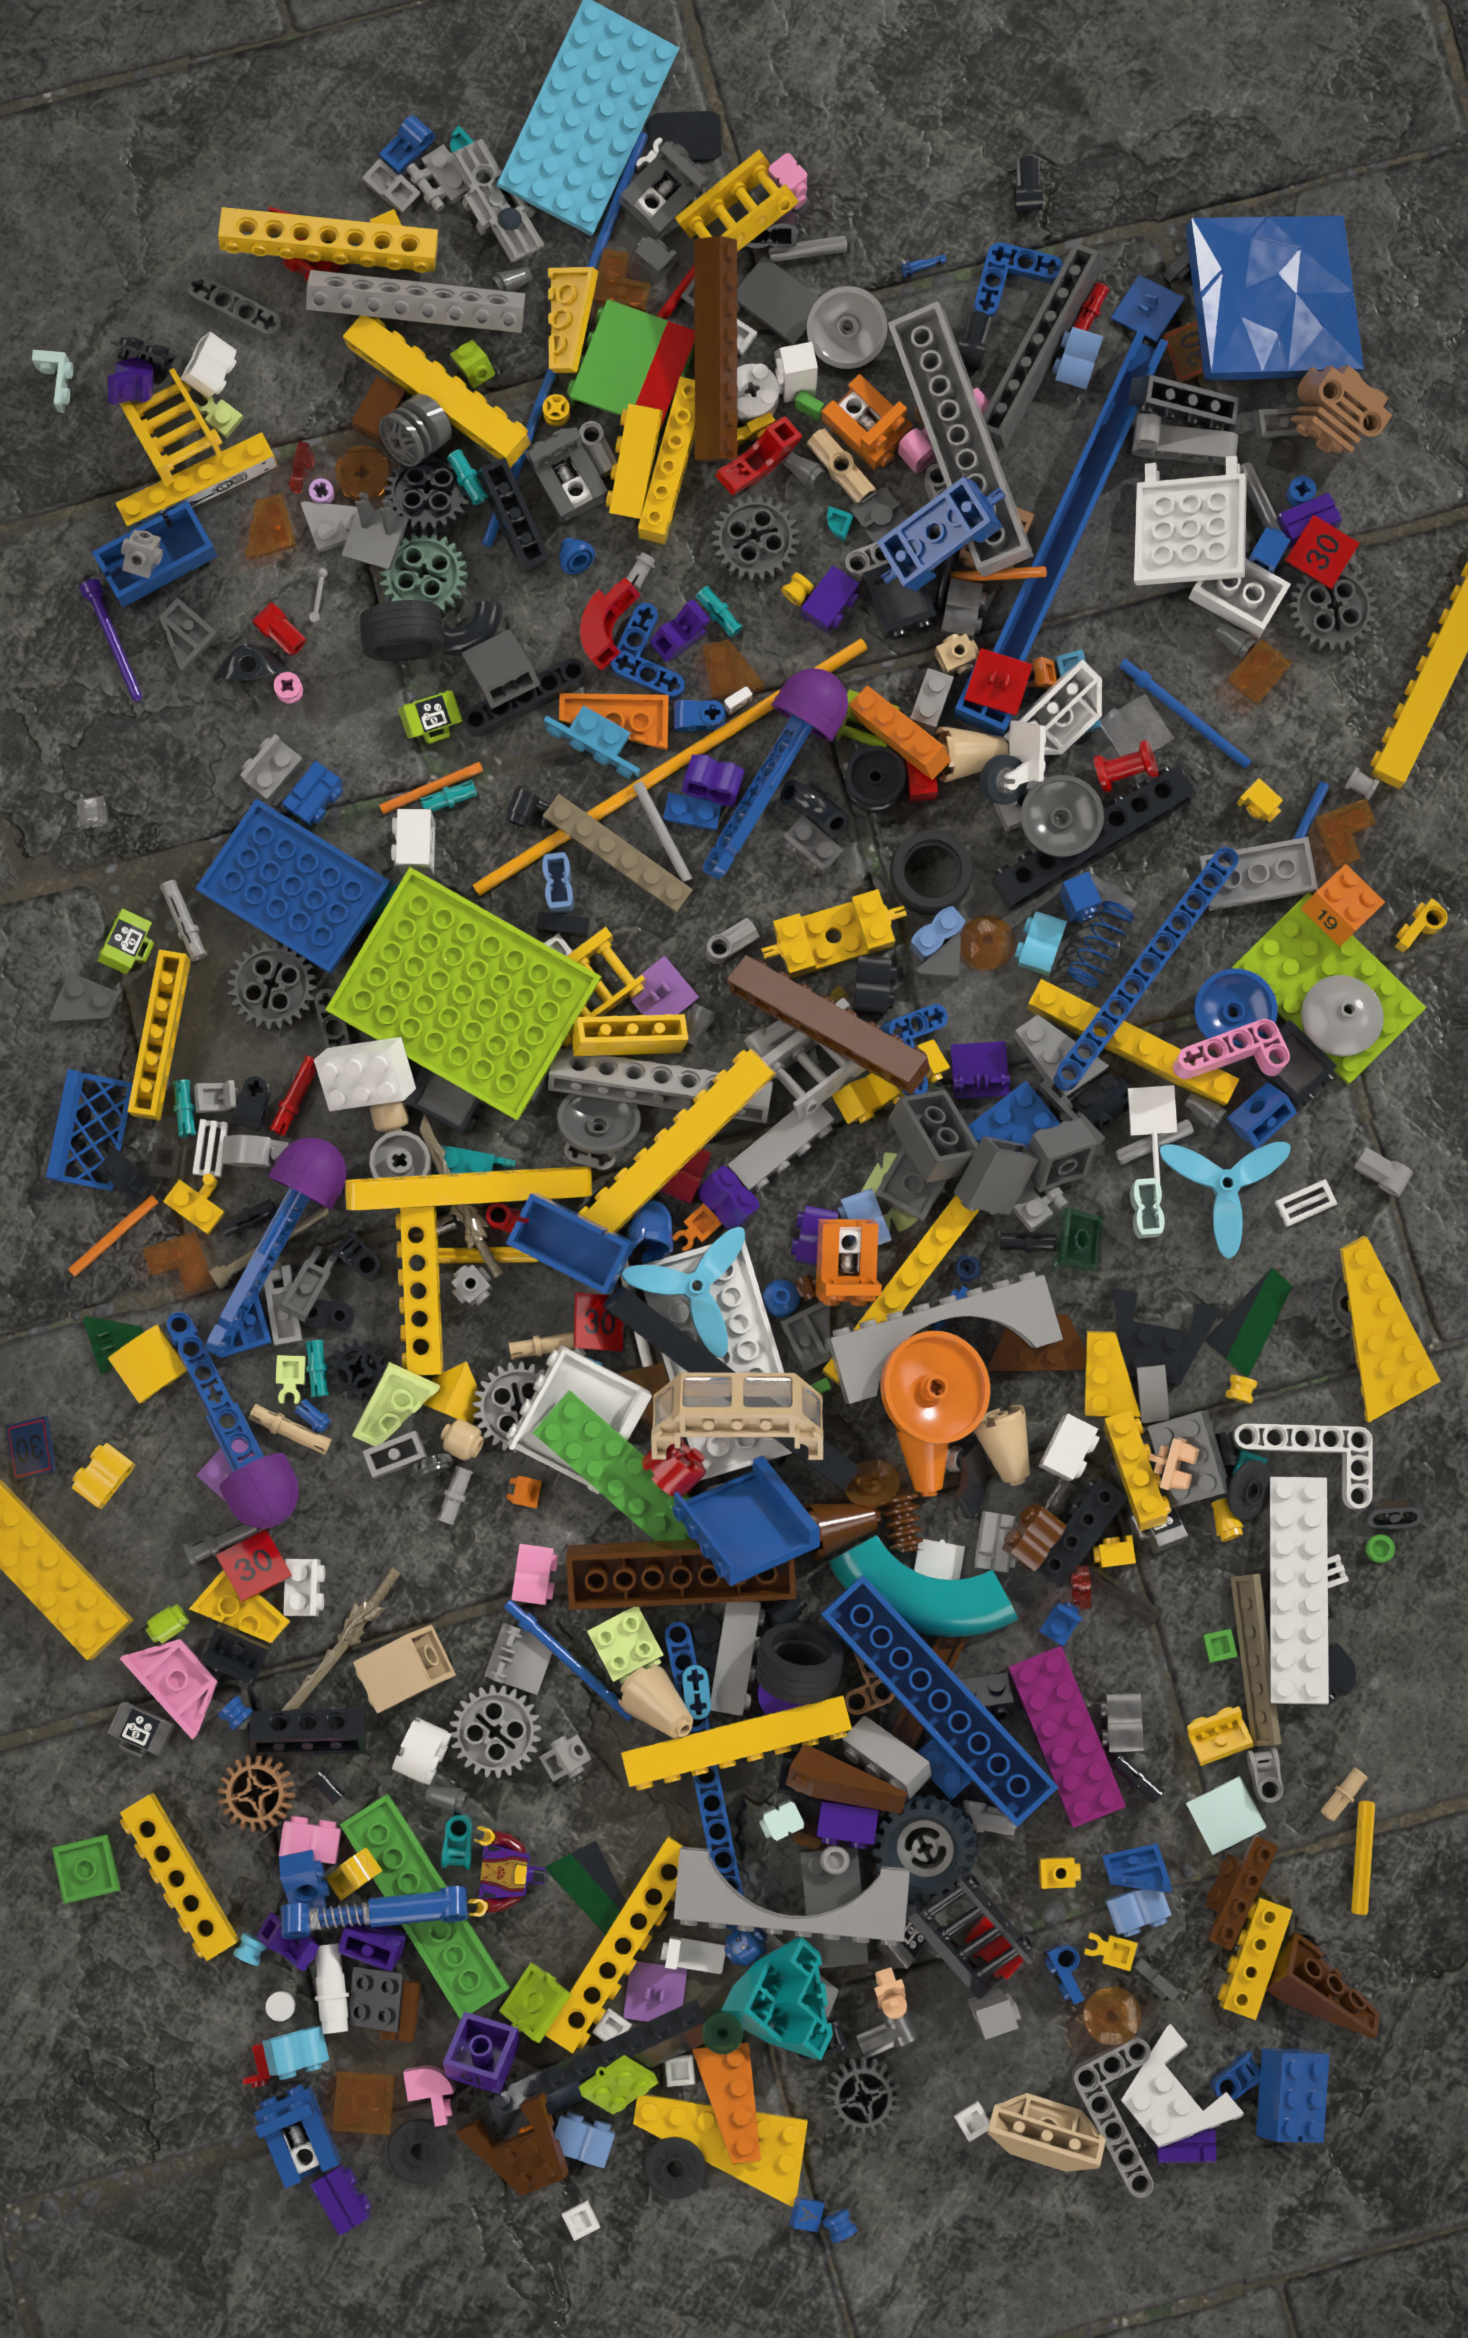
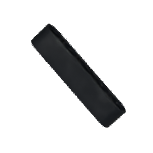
(539, 698)

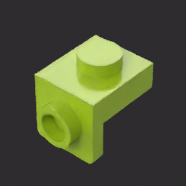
(473, 363)

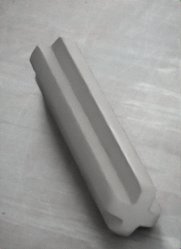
(809, 249)
(1259, 498)
(1144, 1145)

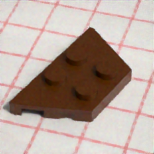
(1017, 1356)

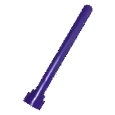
(92, 591)

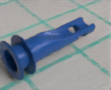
(919, 265)

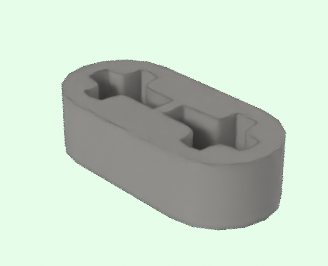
(589, 1161)

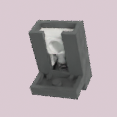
(680, 172)
(554, 455)

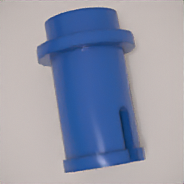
(313, 1416)

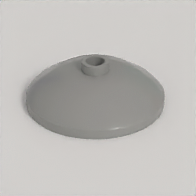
(841, 346)
(1331, 1026)

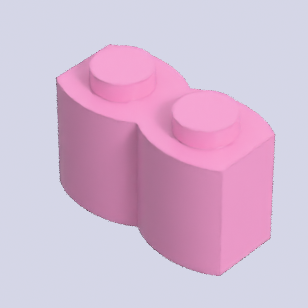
(533, 1574)
(302, 1836)

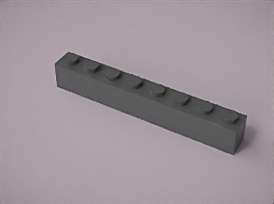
(1041, 343)

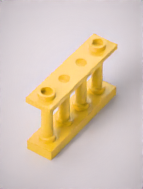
(730, 190)
(155, 445)
(601, 944)

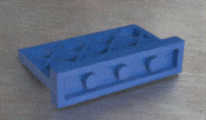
(66, 1122)

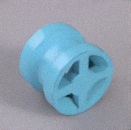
(249, 1949)

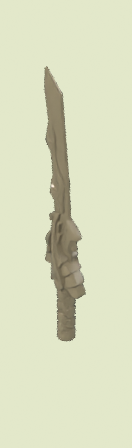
(464, 1212)
(350, 1636)

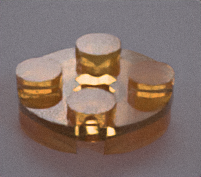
(351, 462)

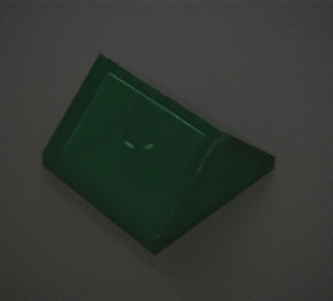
(1078, 1240)

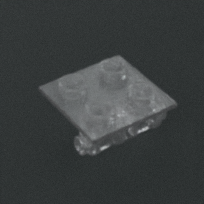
(1134, 724)

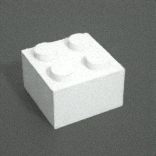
(415, 841)
(1068, 1448)

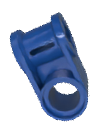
(694, 715)
(1239, 2075)

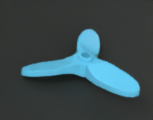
(1227, 1206)
(703, 1308)

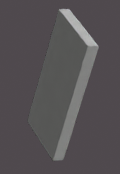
(1266, 874)

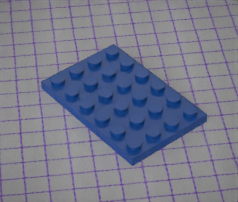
(293, 886)

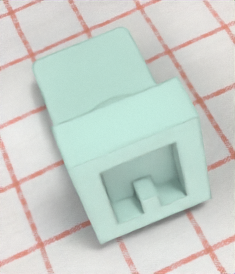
(48, 363)

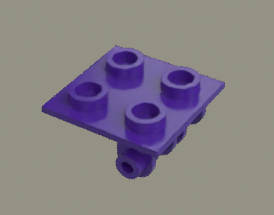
(980, 1070)

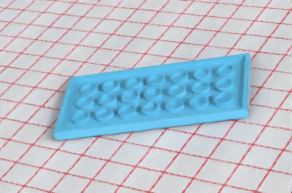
(587, 116)

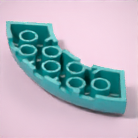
(925, 1602)

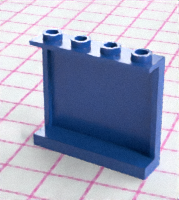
(748, 1523)

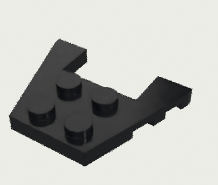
(1158, 1345)

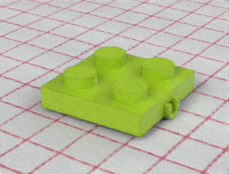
(535, 2002)
(619, 2085)

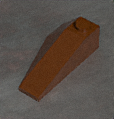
(837, 1781)
(1311, 1985)

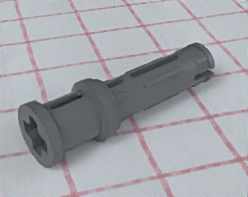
(214, 1543)

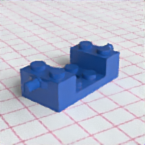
(962, 516)

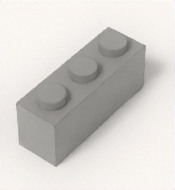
(886, 1756)

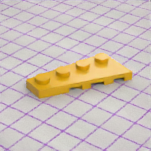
(571, 304)

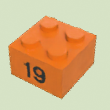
(1342, 905)

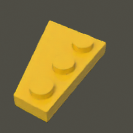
(1106, 1377)

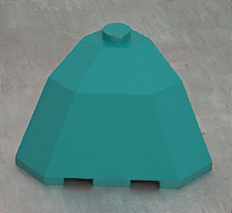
(784, 2000)

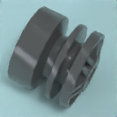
(415, 430)

